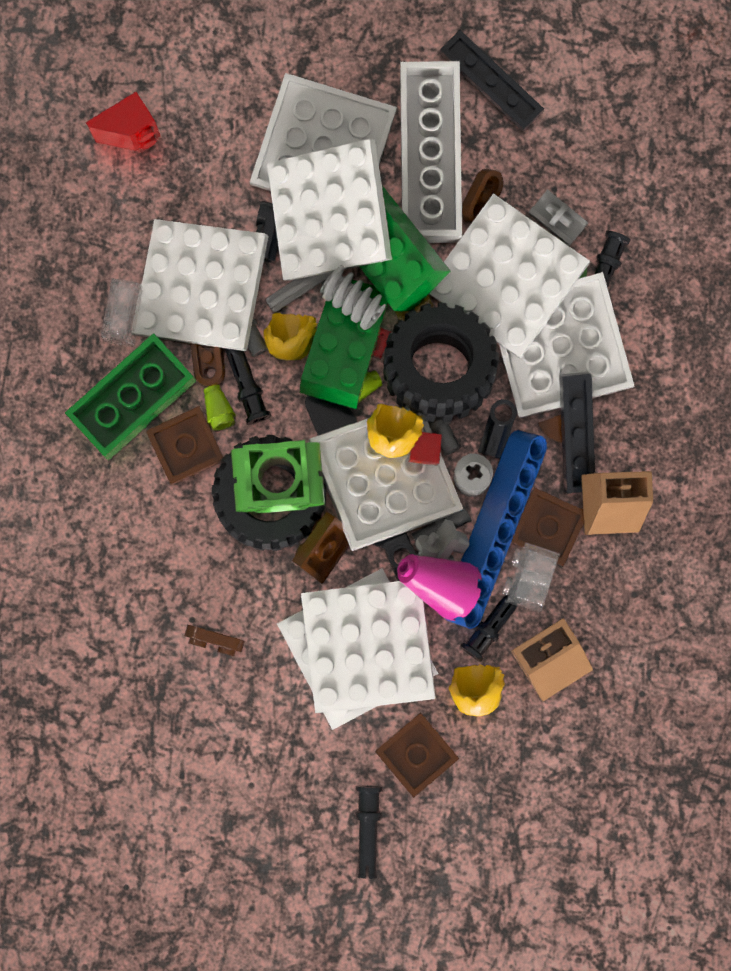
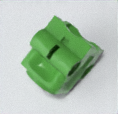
(253, 461)

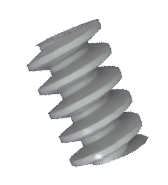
(352, 298)
(478, 484)

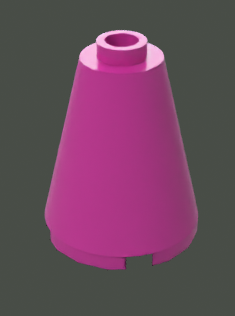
(442, 584)

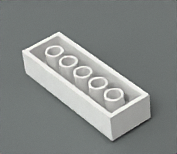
(431, 148)

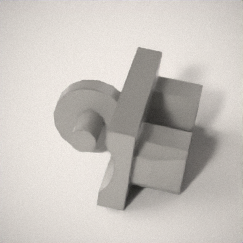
(558, 218)
(442, 542)

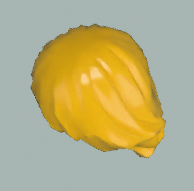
(290, 335)
(393, 430)
(477, 689)

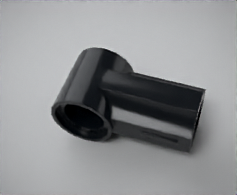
(266, 224)
(496, 431)

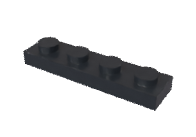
(492, 81)
(576, 429)

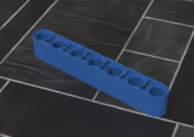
(501, 514)

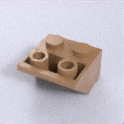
(616, 501)
(552, 659)

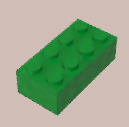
(414, 263)
(340, 355)
(130, 396)

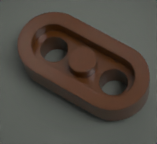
(482, 188)
(206, 359)
(226, 644)

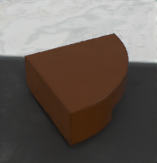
(552, 428)

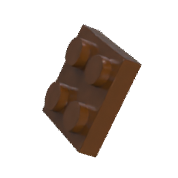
(185, 445)
(549, 524)
(322, 548)
(417, 755)

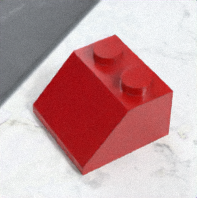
(125, 125)

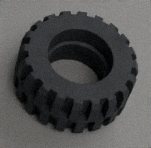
(447, 327)
(253, 531)

